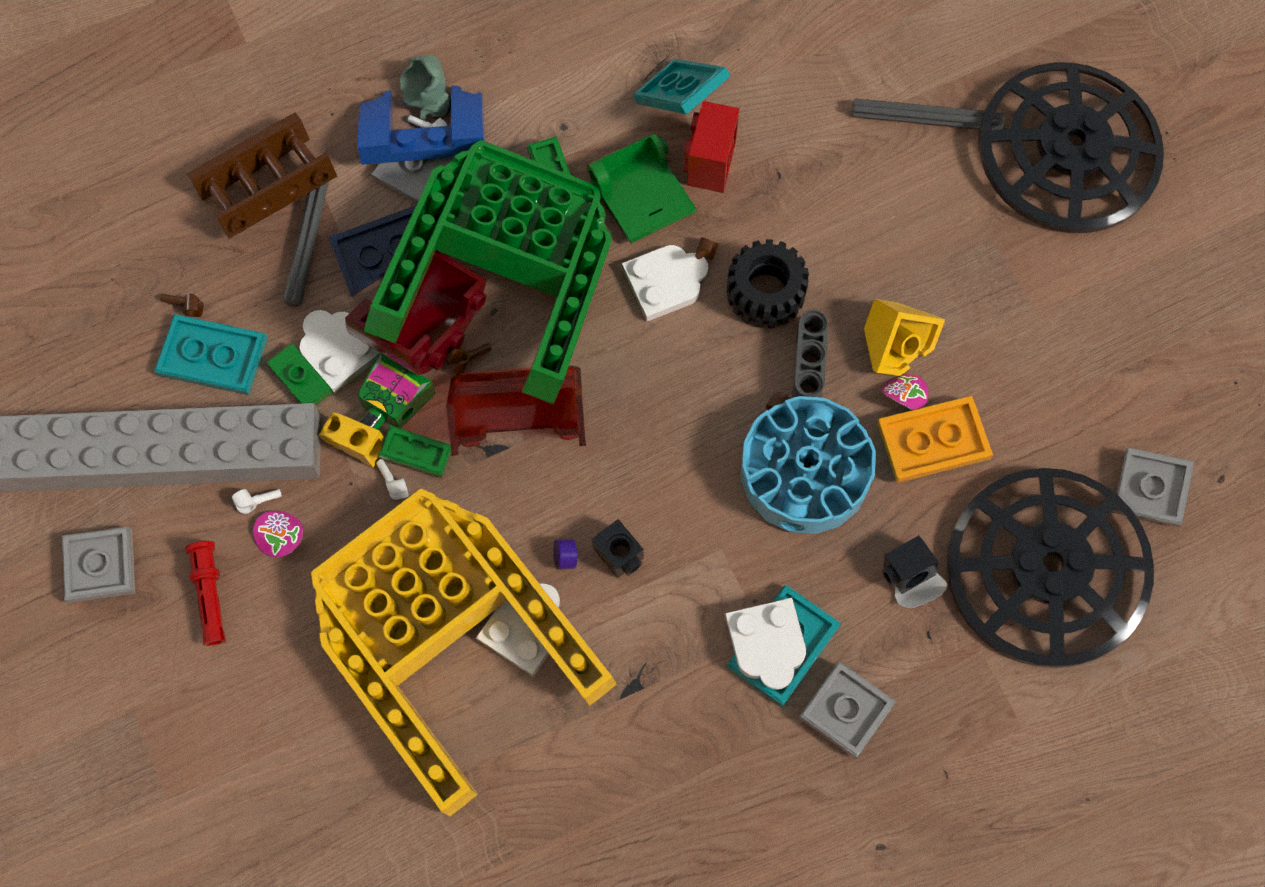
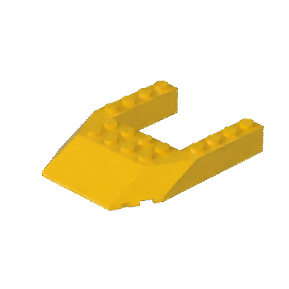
(410, 594)

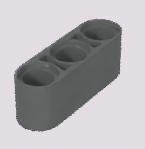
(810, 344)

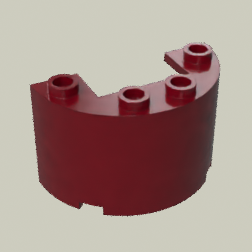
(435, 321)

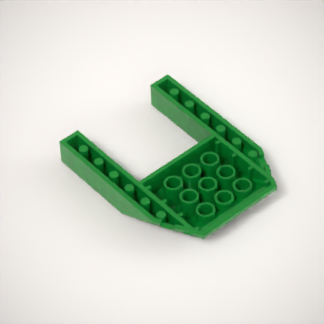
(512, 222)

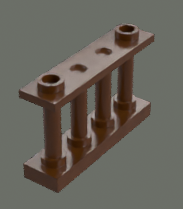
(252, 155)

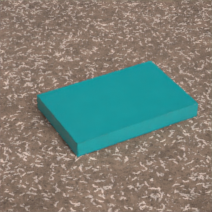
(681, 86)
(211, 354)
(817, 631)

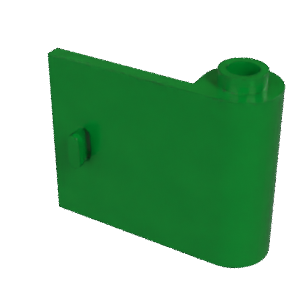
(641, 187)

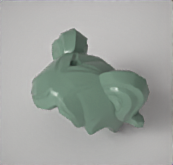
(425, 86)

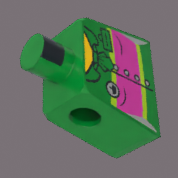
(393, 394)

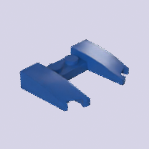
(381, 144)

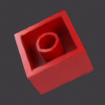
(711, 146)

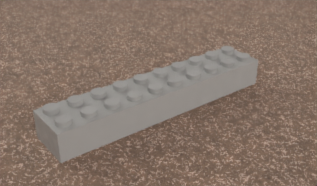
(159, 447)

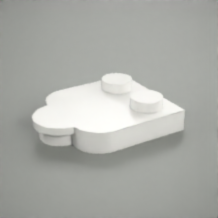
(665, 280)
(333, 350)
(512, 639)
(767, 642)

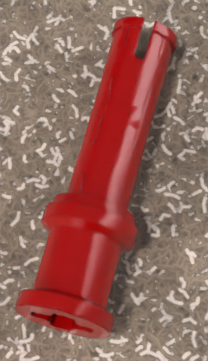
(204, 578)

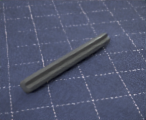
(923, 114)
(304, 246)

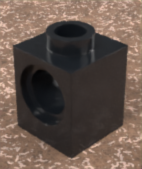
(613, 536)
(909, 565)

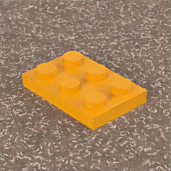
(934, 439)

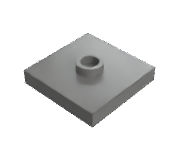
(407, 177)
(1155, 486)
(98, 564)
(847, 709)

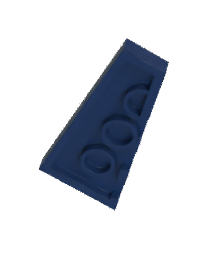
(369, 248)

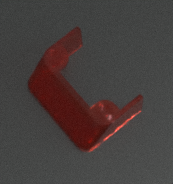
(495, 403)

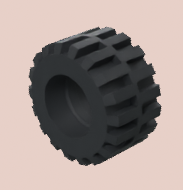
(767, 260)

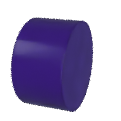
(565, 554)

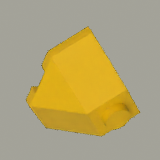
(899, 335)

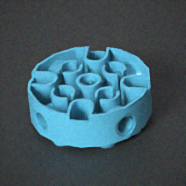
(799, 496)

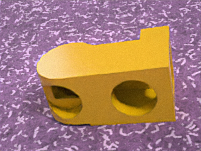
(353, 438)

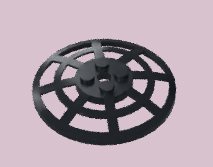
(1066, 157)
(1040, 583)

